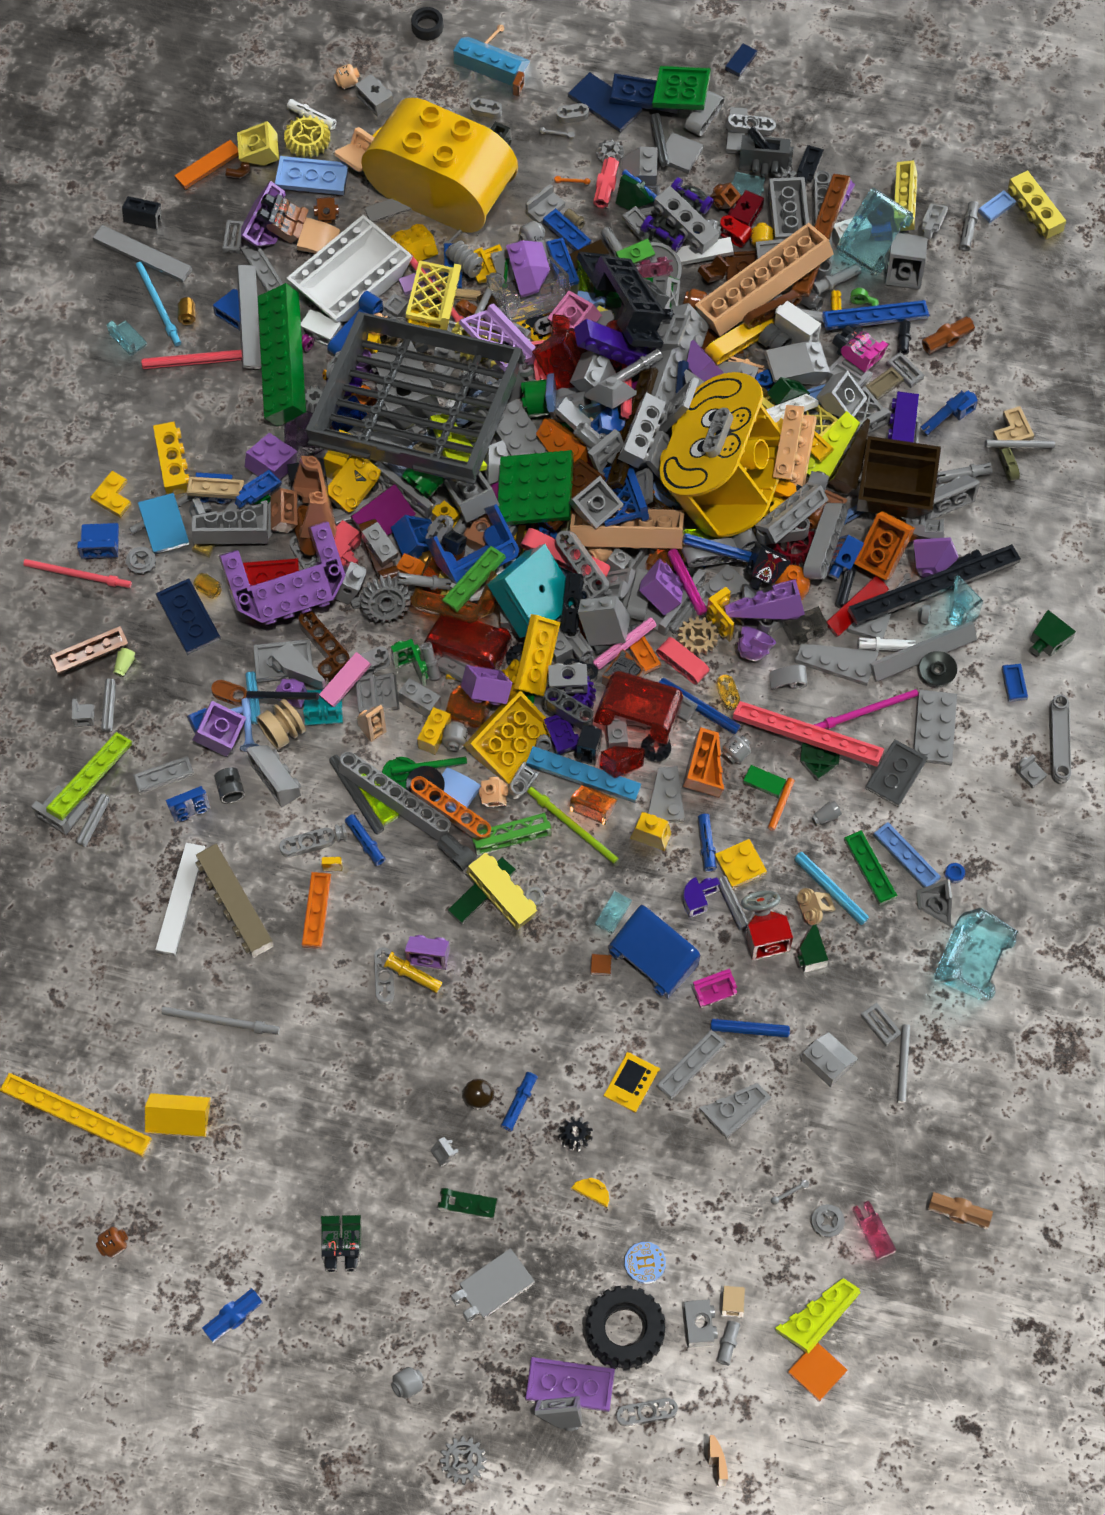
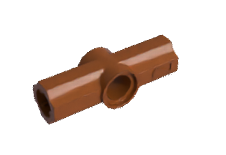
(948, 335)

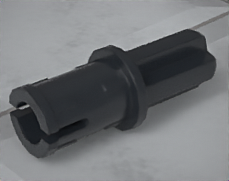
(904, 337)

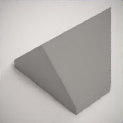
(936, 901)

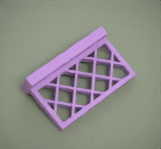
(504, 327)

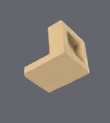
(733, 1301)

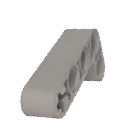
(698, 557)
(580, 564)

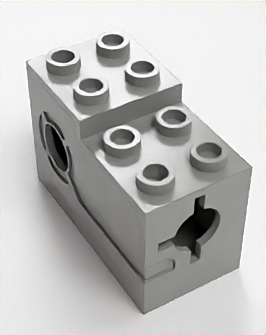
(404, 392)

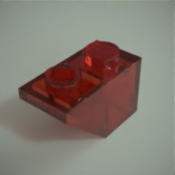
(621, 760)

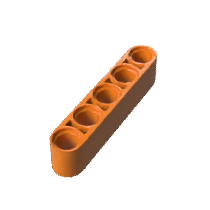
(445, 801)

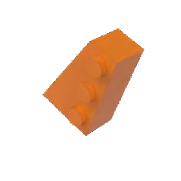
(558, 438)
(704, 766)

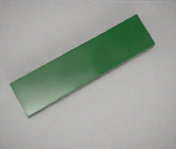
(870, 867)

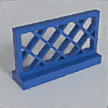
(636, 497)

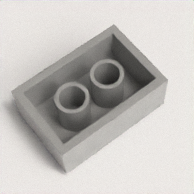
(471, 498)

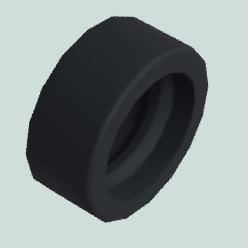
(427, 13)

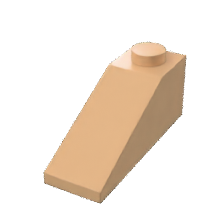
(372, 722)

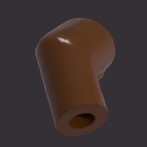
(238, 173)

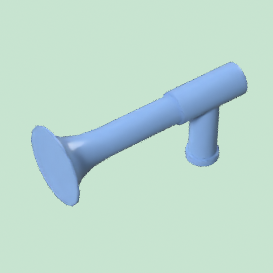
(245, 709)

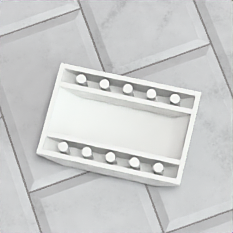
(349, 265)

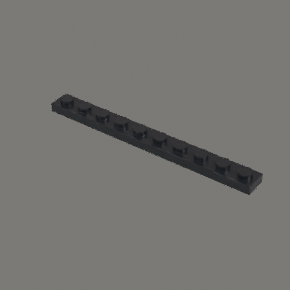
(933, 584)

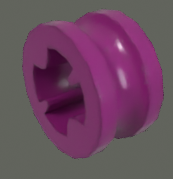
(307, 342)

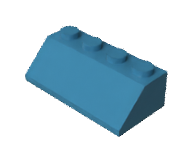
(488, 60)

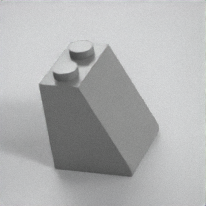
(906, 261)
(604, 620)

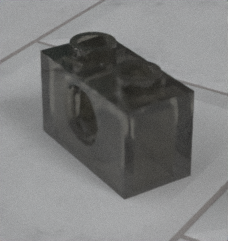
(813, 619)

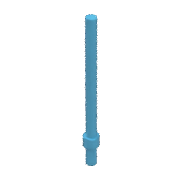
(170, 328)

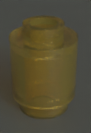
(208, 585)

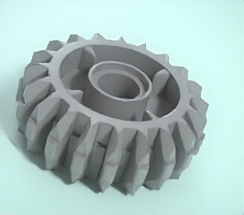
(381, 609)

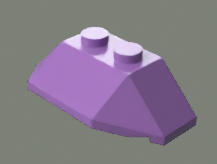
(251, 228)
(528, 265)

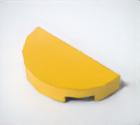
(592, 1190)

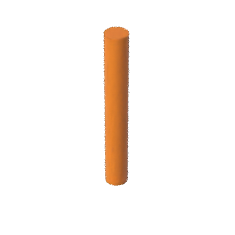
(781, 803)

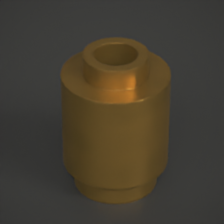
(186, 311)

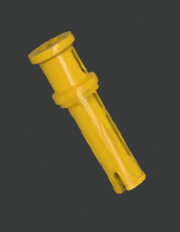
(404, 968)

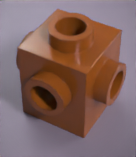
(725, 196)
(322, 203)

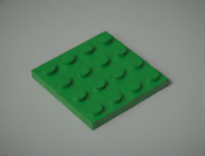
(536, 487)

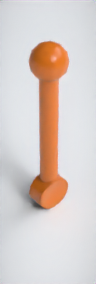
(558, 179)

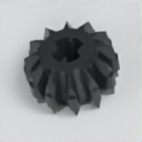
(568, 1136)

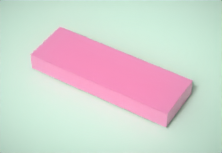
(345, 679)

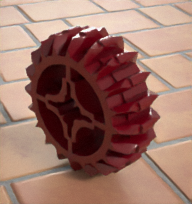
(798, 551)

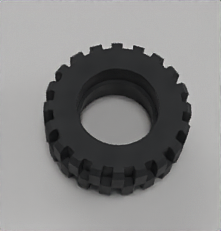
(634, 1301)

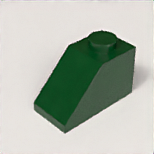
(786, 390)
(812, 952)

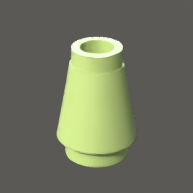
(123, 661)

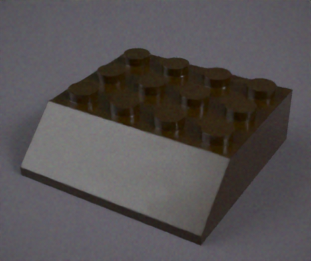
(898, 477)

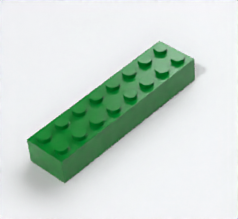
(281, 355)

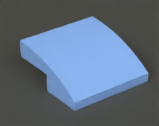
(459, 787)

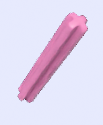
(632, 637)

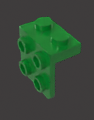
(405, 653)

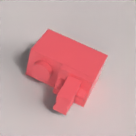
(346, 540)

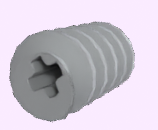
(462, 255)

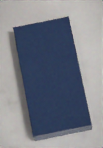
(741, 60)

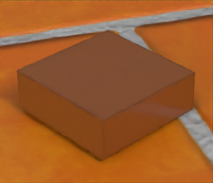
(518, 83)
(601, 965)

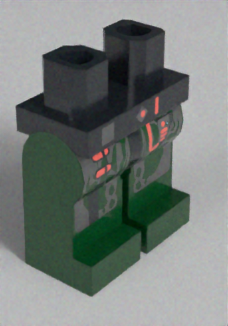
(341, 1249)

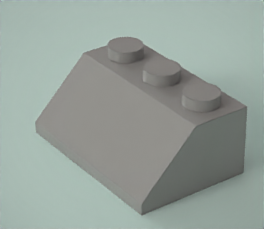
(953, 495)
(274, 774)

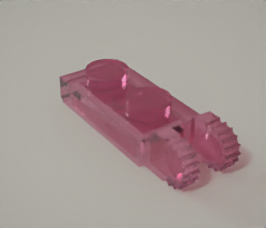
(874, 1232)

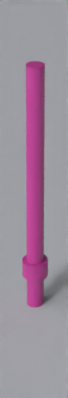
(831, 722)

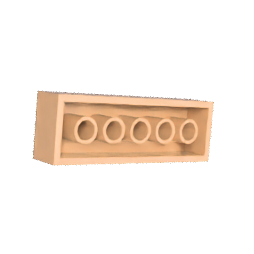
(662, 530)

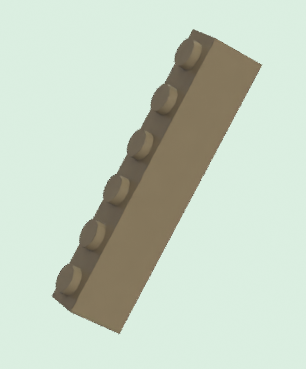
(233, 898)

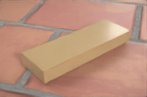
(214, 487)

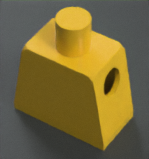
(652, 831)

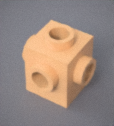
(493, 792)

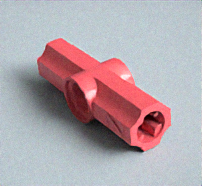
(606, 182)

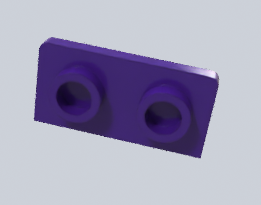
(561, 734)

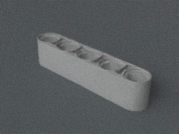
(825, 541)

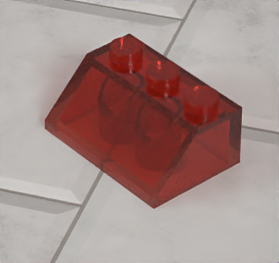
(558, 356)

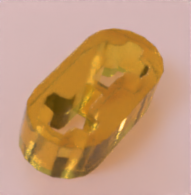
(732, 691)

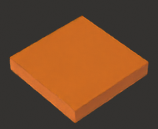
(817, 1372)

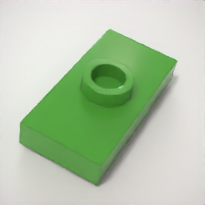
(637, 252)

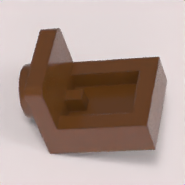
(715, 270)

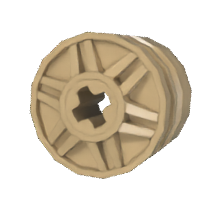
(282, 723)

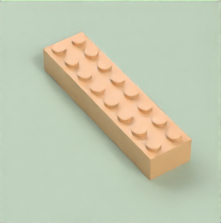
(764, 278)

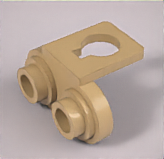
(812, 906)

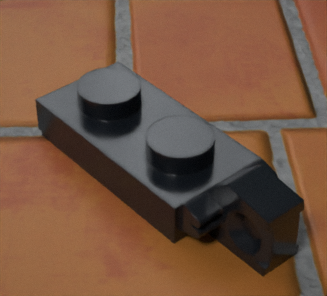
(810, 163)

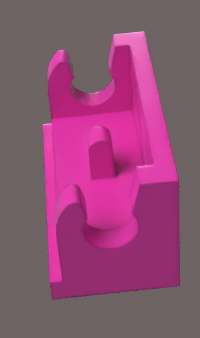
(714, 988)

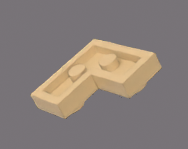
(1017, 428)

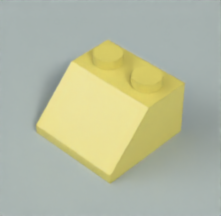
(258, 144)

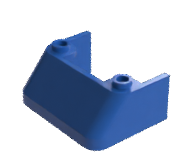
(497, 536)

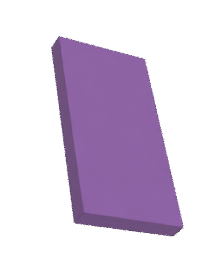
(564, 1379)

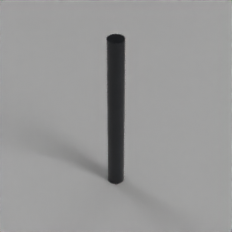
(282, 695)

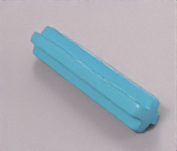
(251, 683)

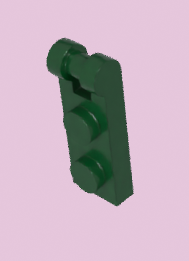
(468, 1204)

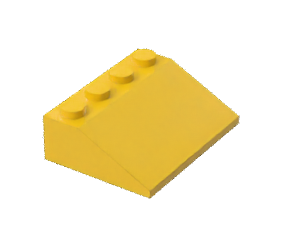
(507, 736)

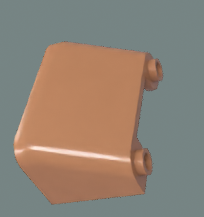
(312, 487)

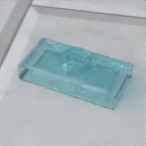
(613, 912)

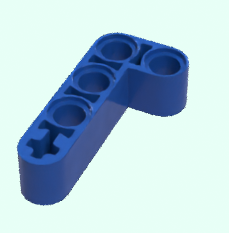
(367, 304)

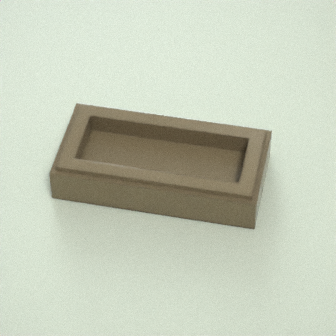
(885, 383)

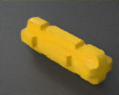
(836, 300)

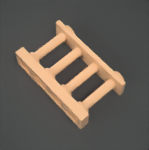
(795, 445)

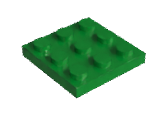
(681, 88)

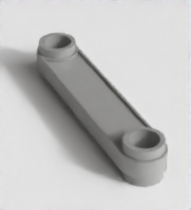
(1060, 739)

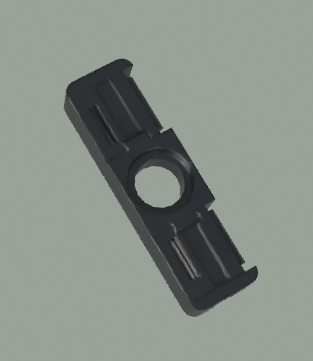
(570, 615)

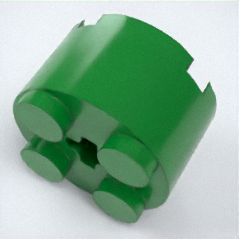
(534, 398)
(423, 482)

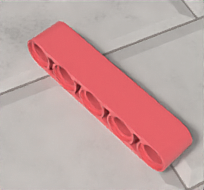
(534, 538)

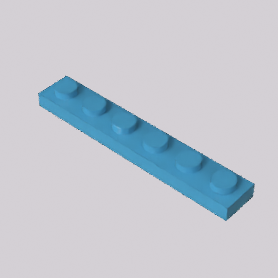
(583, 774)

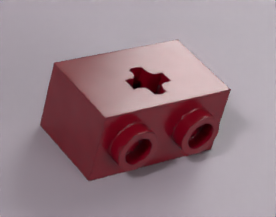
(747, 208)

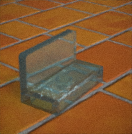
(126, 337)

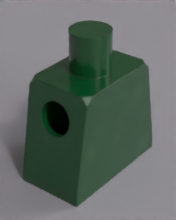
(1051, 635)

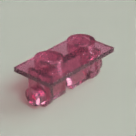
(661, 265)

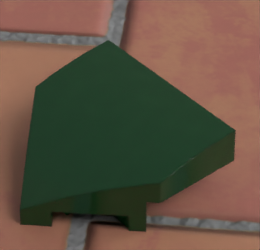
(632, 193)
(818, 760)

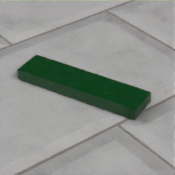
(475, 897)

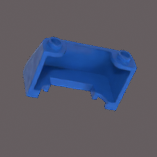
(655, 951)

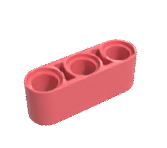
(683, 660)

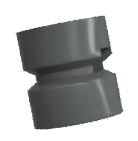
(773, 337)
(229, 785)

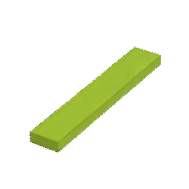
(89, 776)

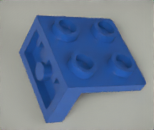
(99, 540)
(188, 804)

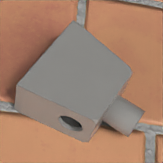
(352, 581)

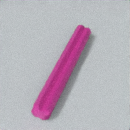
(687, 581)

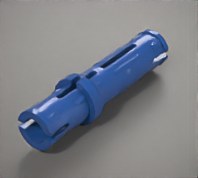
(950, 407)
(369, 846)
(709, 859)
(523, 1093)

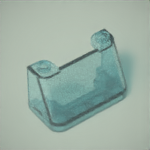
(873, 231)
(974, 953)

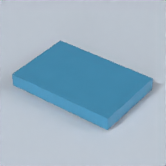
(163, 523)

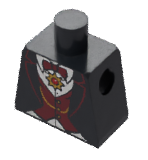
(766, 565)

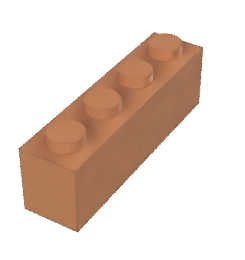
(88, 650)

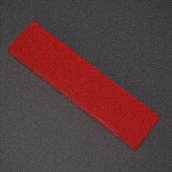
(842, 619)

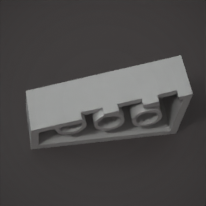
(232, 526)

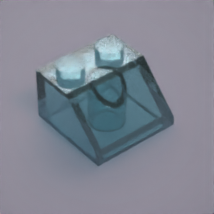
(964, 603)

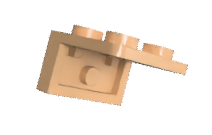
(353, 152)

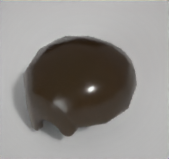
(478, 1094)

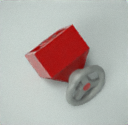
(767, 931)

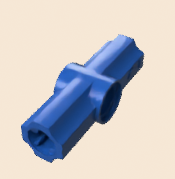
(232, 1315)

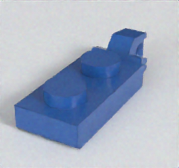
(257, 488)

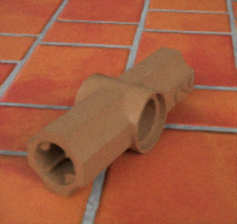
(960, 1210)

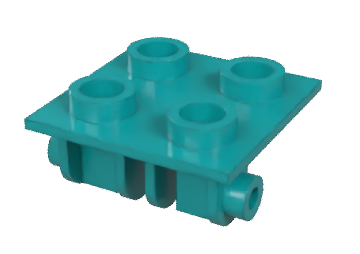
(321, 712)

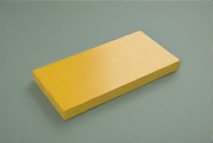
(537, 655)

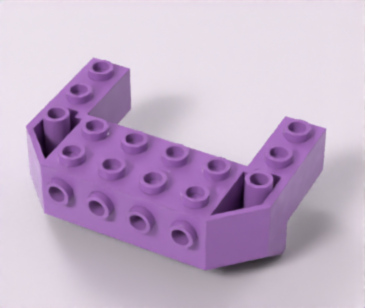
(289, 592)

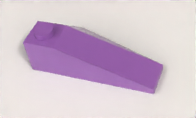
(778, 603)

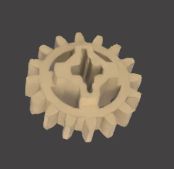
(697, 633)

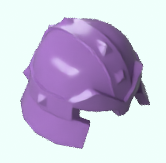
(754, 643)

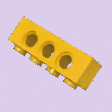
(164, 434)

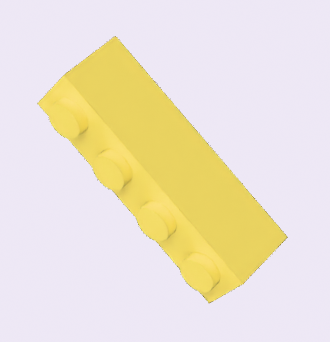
(502, 891)

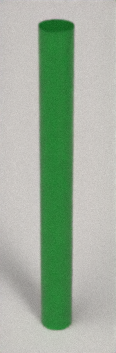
(435, 764)

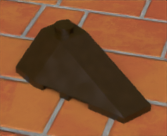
(848, 472)

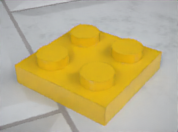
(740, 863)

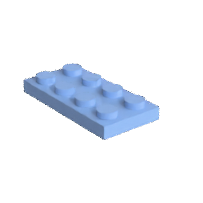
(312, 175)

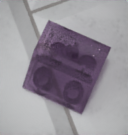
(297, 438)

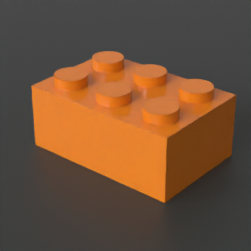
(884, 545)

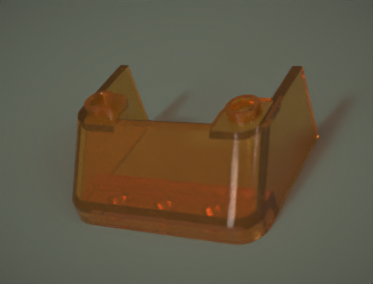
(431, 600)

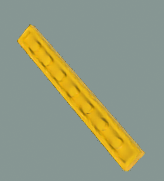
(76, 1115)

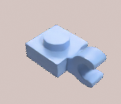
(591, 297)

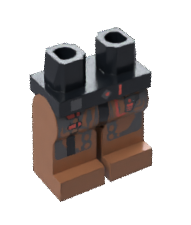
(282, 217)

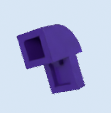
(695, 893)

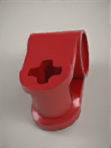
(739, 232)

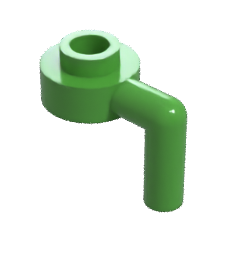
(860, 296)

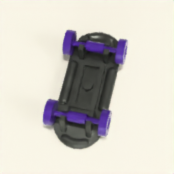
(660, 231)

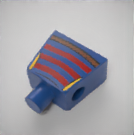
(844, 555)

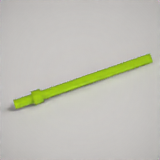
(545, 802)

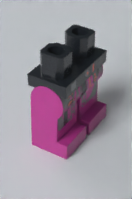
(859, 347)

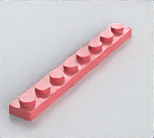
(808, 733)

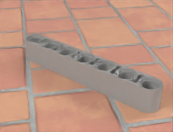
(820, 187)
(390, 788)

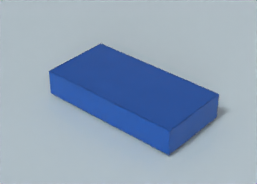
(1014, 682)

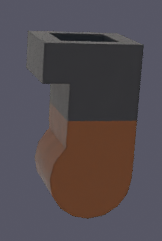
(455, 544)

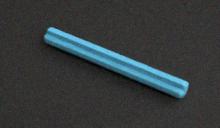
(827, 884)

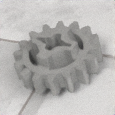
(470, 1454)

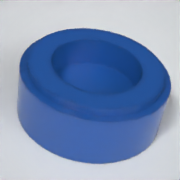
(955, 872)

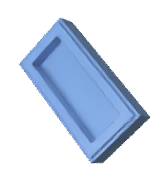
(996, 206)

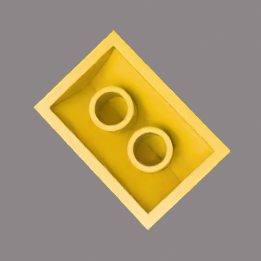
(177, 1115)

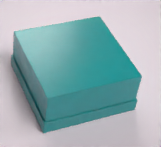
(530, 587)

